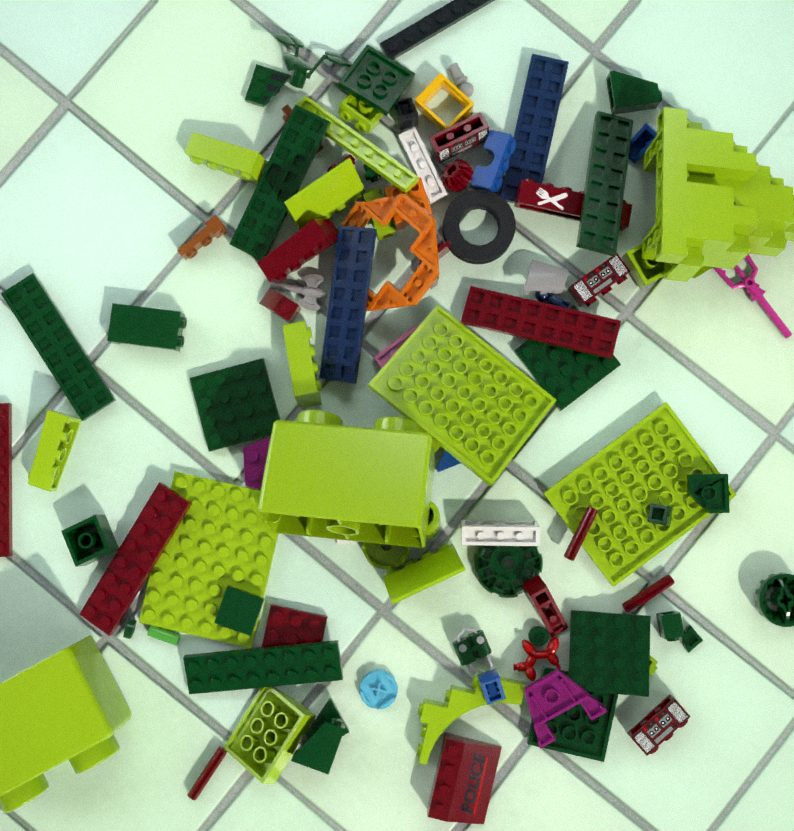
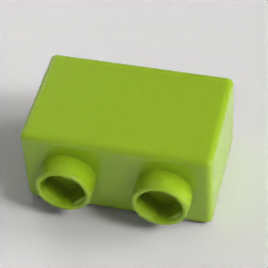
(348, 480)
(54, 715)

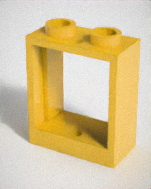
(431, 90)

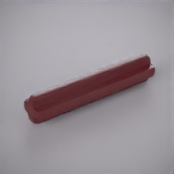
(580, 533)
(648, 593)
(207, 773)

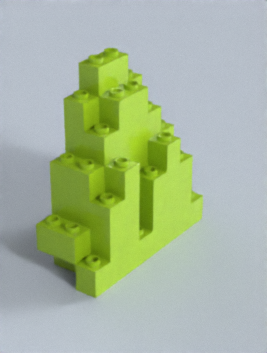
(711, 200)

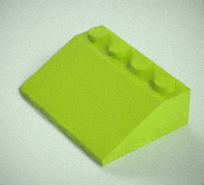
(326, 195)
(422, 573)
(269, 733)

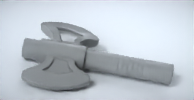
(310, 291)

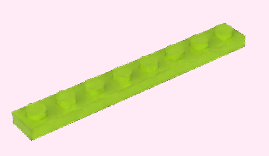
(363, 149)

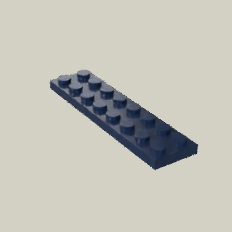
(535, 123)
(348, 303)

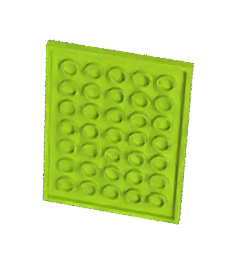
(462, 394)
(622, 480)
(214, 547)

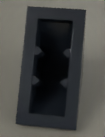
(406, 113)

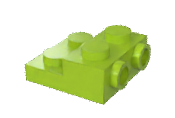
(360, 114)

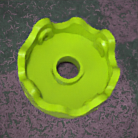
(385, 558)

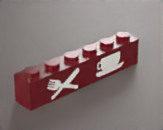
(558, 201)

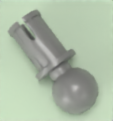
(460, 79)

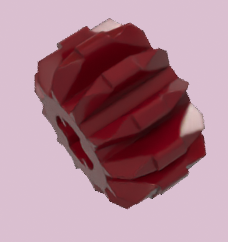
(457, 175)

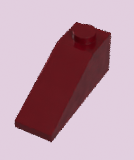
(545, 605)

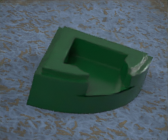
(691, 638)

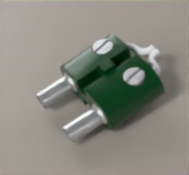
(472, 648)

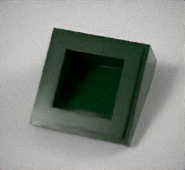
(660, 514)

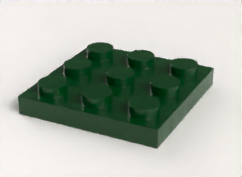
(376, 80)

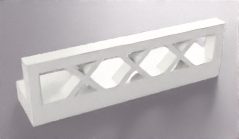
(500, 533)

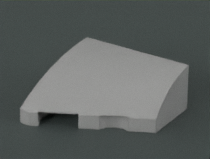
(545, 278)

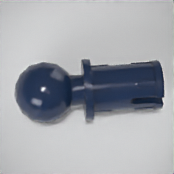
(553, 300)

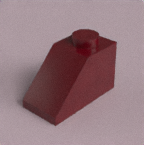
(280, 305)

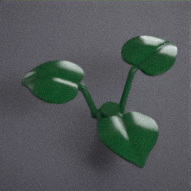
(300, 66)

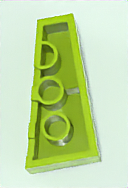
(302, 365)

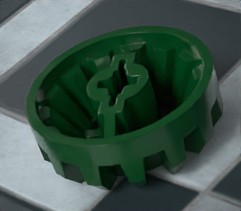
(785, 609)

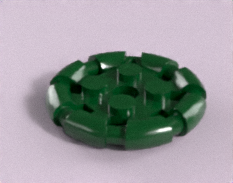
(515, 573)

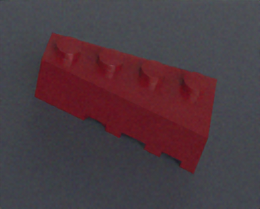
(299, 249)

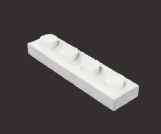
(422, 165)

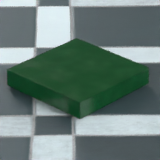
(239, 610)

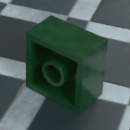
(90, 540)

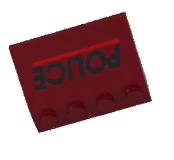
(463, 780)

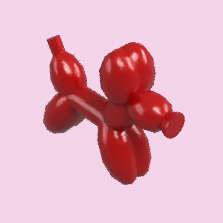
(549, 653)

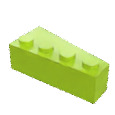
(226, 157)
(53, 450)

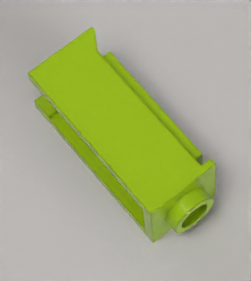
(382, 231)

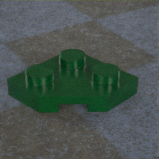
(710, 491)

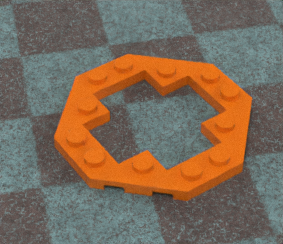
(424, 248)

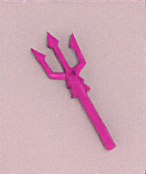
(755, 293)

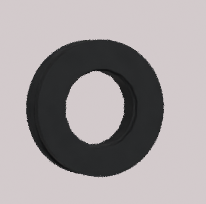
(494, 205)

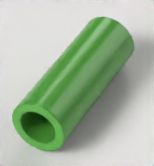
(164, 635)

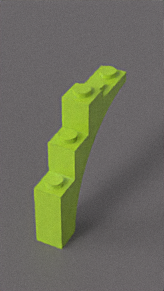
(459, 701)

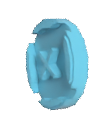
(378, 689)

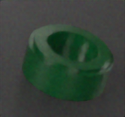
(130, 628)
(538, 636)

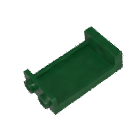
(146, 327)

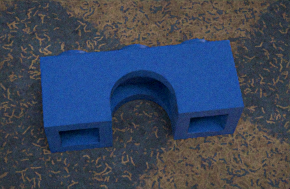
(490, 177)

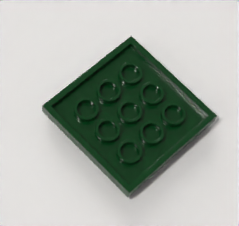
(564, 371)
(235, 404)
(610, 652)
(576, 731)

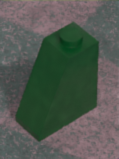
(631, 93)
(321, 746)

